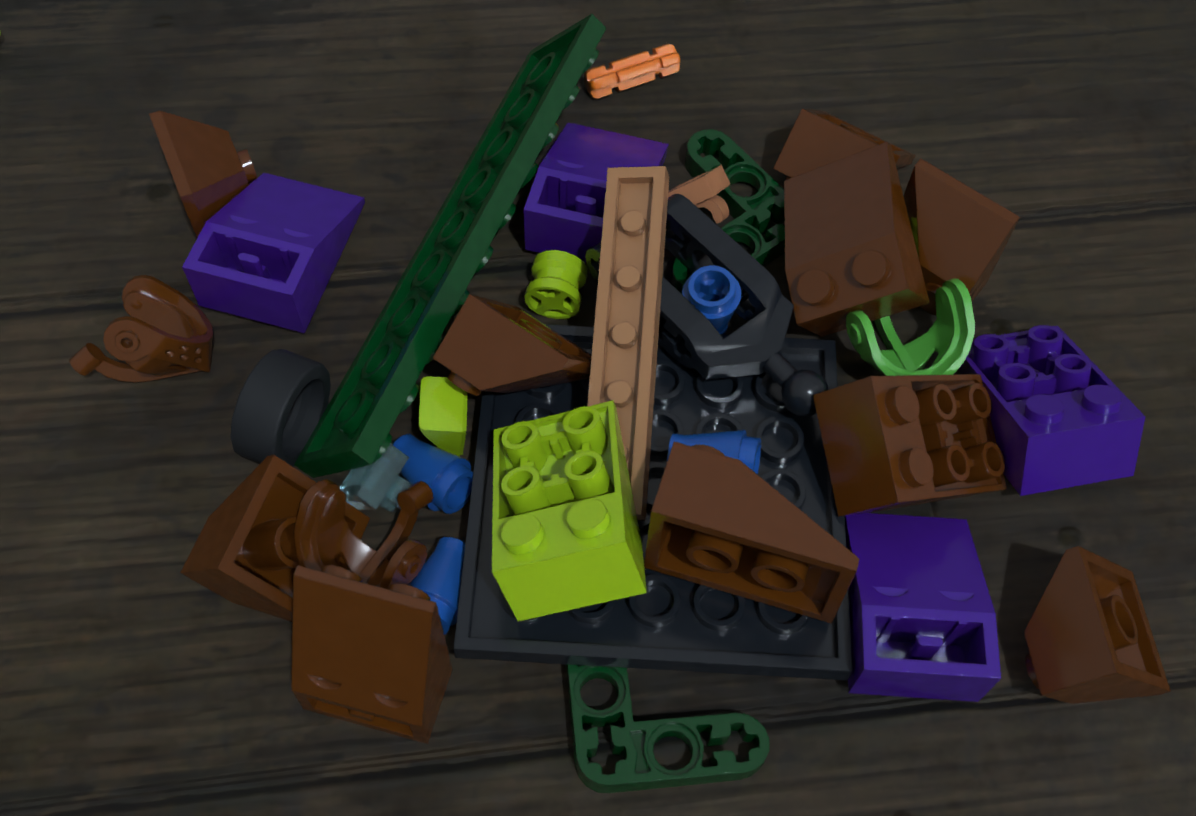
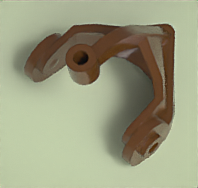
(157, 342)
(324, 535)

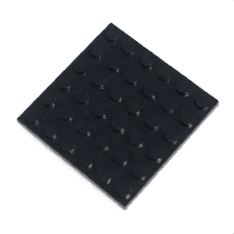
(677, 620)

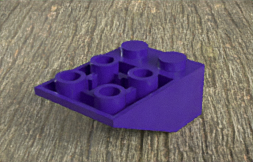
(570, 186)
(272, 250)
(1054, 411)
(919, 610)

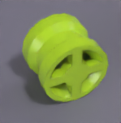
(556, 284)

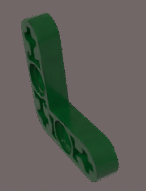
(749, 213)
(637, 740)

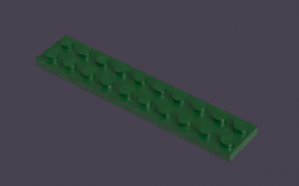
(453, 249)

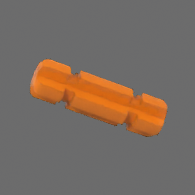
(632, 71)

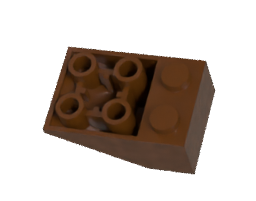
(908, 441)
(368, 652)

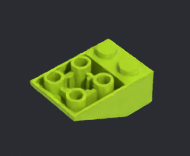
(564, 513)

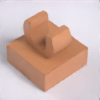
(703, 190)

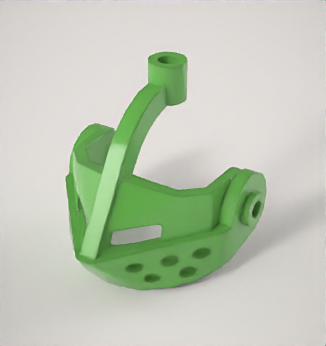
(948, 336)

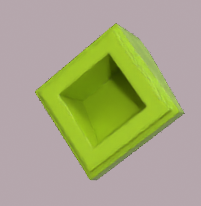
(443, 414)

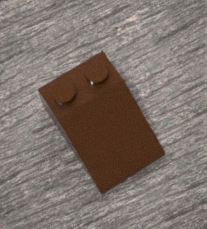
(850, 242)
(743, 537)

